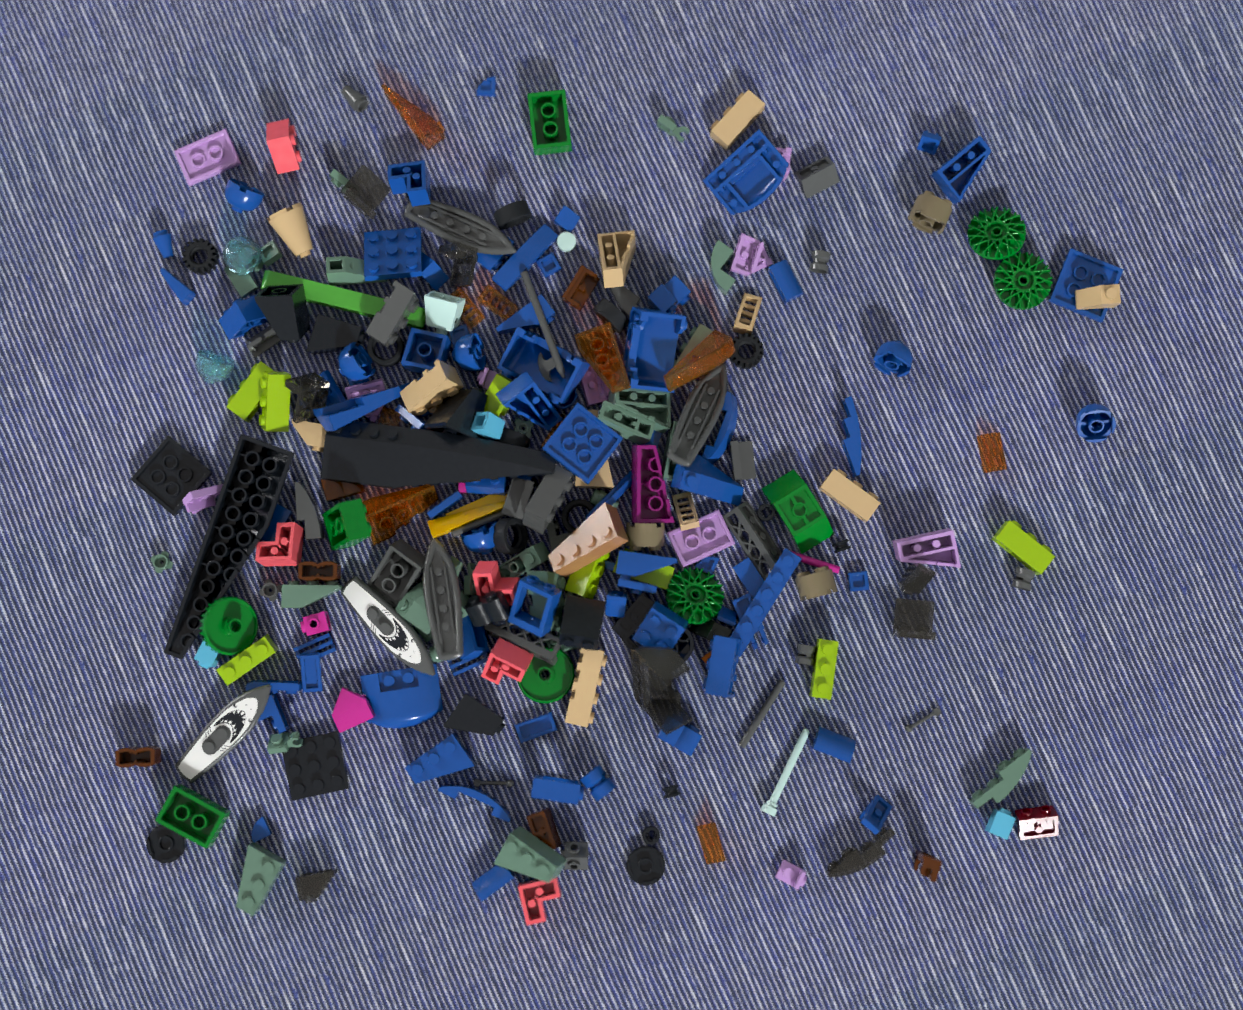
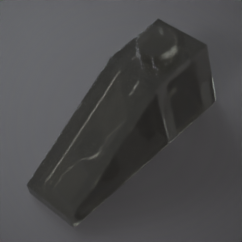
(916, 579)

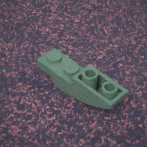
(1009, 775)

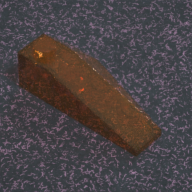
(421, 123)
(604, 355)
(701, 360)
(392, 510)

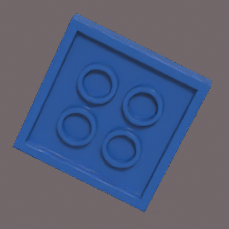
(393, 254)
(1082, 272)
(582, 443)

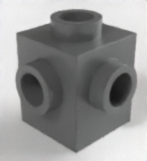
(576, 855)

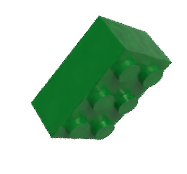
(549, 122)
(347, 524)
(193, 816)

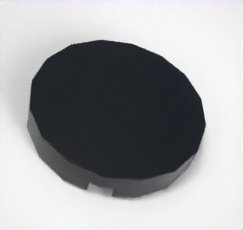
(165, 844)
(645, 865)

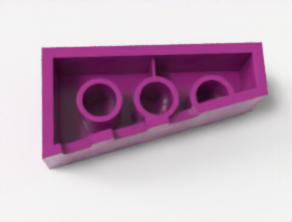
(648, 487)

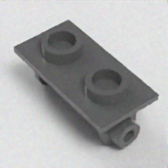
(262, 341)

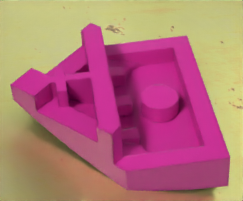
(351, 710)

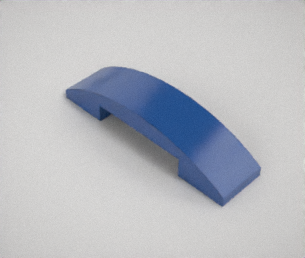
(726, 432)
(499, 810)

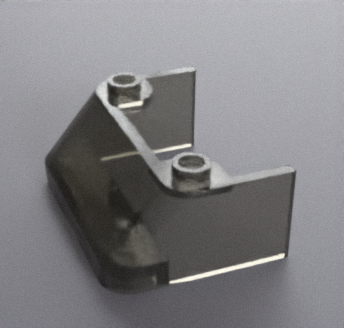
(652, 686)

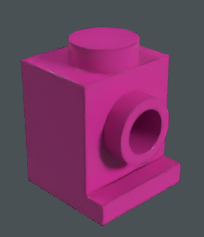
(322, 620)

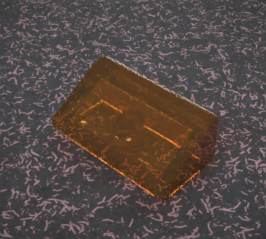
(991, 452)
(710, 843)

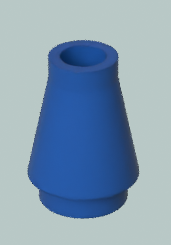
(164, 243)

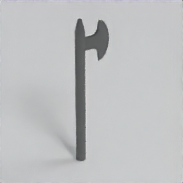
(545, 366)

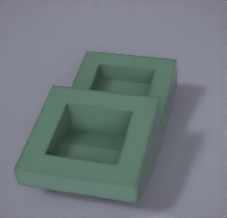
(243, 283)

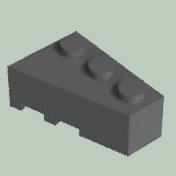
(393, 315)
(547, 499)

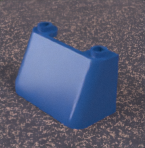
(651, 347)
(523, 354)

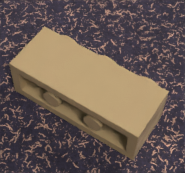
(736, 119)
(850, 495)

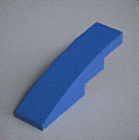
(525, 257)
(852, 443)

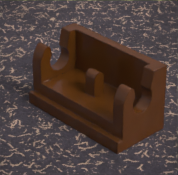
(580, 288)
(544, 827)
(930, 865)

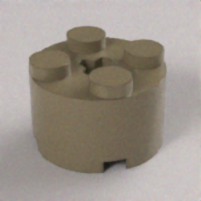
(930, 213)
(645, 536)
(815, 584)

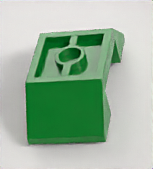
(798, 510)

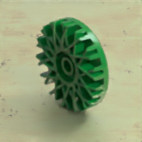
(996, 233)
(1031, 271)
(694, 595)
(217, 624)
(550, 688)

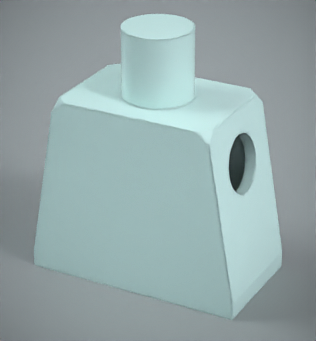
(443, 311)

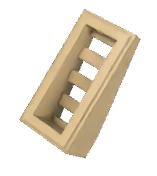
(744, 325)
(690, 523)

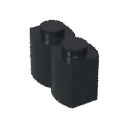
(487, 608)

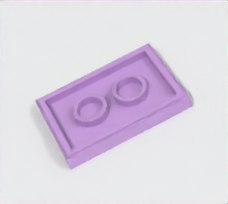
(207, 157)
(702, 541)

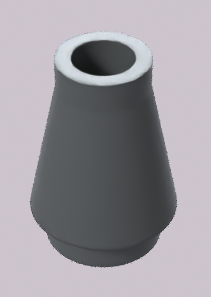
(355, 99)

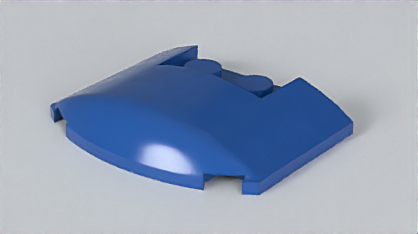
(748, 175)
(402, 697)

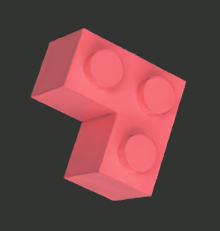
(281, 143)
(285, 549)
(488, 578)
(506, 660)
(533, 895)

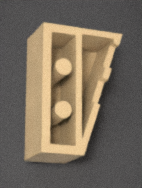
(615, 256)
(431, 388)

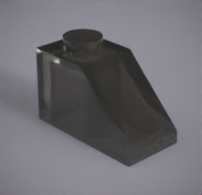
(313, 884)

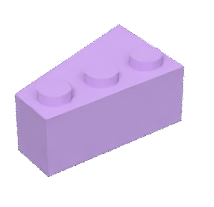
(928, 548)

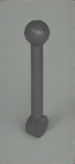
(936, 711)
(477, 782)

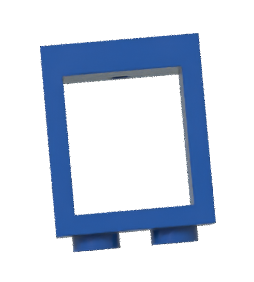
(527, 621)
(557, 789)

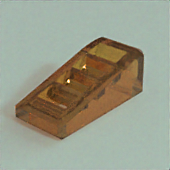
(459, 291)
(486, 304)

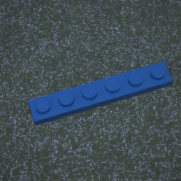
(765, 598)

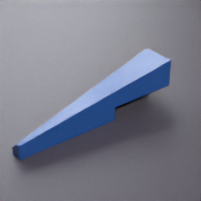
(344, 412)

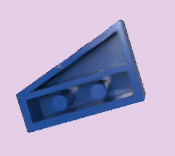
(960, 169)
(528, 400)
(722, 666)
(441, 760)

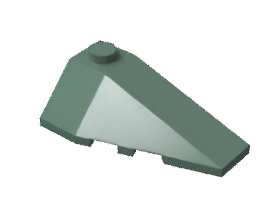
(413, 606)

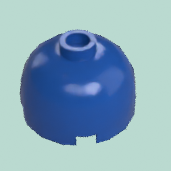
(242, 196)
(468, 353)
(894, 358)
(355, 363)
(1095, 422)
(480, 539)

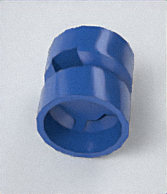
(598, 783)

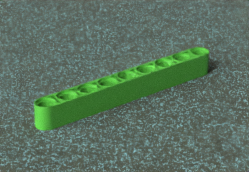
(339, 297)

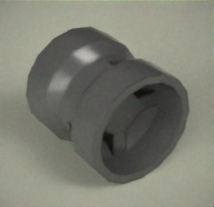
(820, 261)
(1023, 579)
(808, 651)

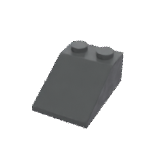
(397, 572)

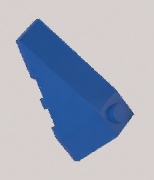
(708, 481)

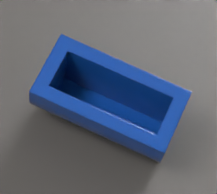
(785, 281)
(474, 640)
(834, 744)
(492, 881)

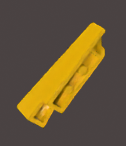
(466, 514)

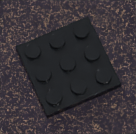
(171, 475)
(316, 766)

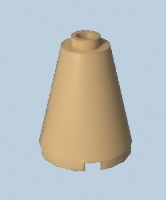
(293, 229)

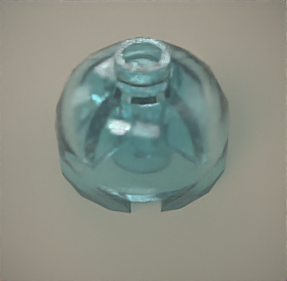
(241, 255)
(213, 367)

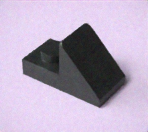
(555, 540)
(709, 629)

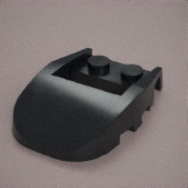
(634, 617)

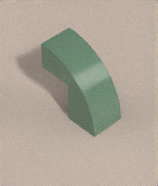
(719, 257)

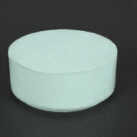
(566, 241)

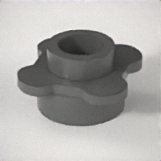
(276, 588)

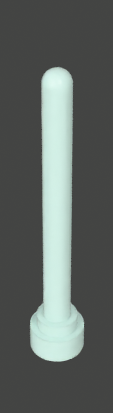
(770, 806)

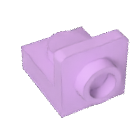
(485, 378)
(791, 874)

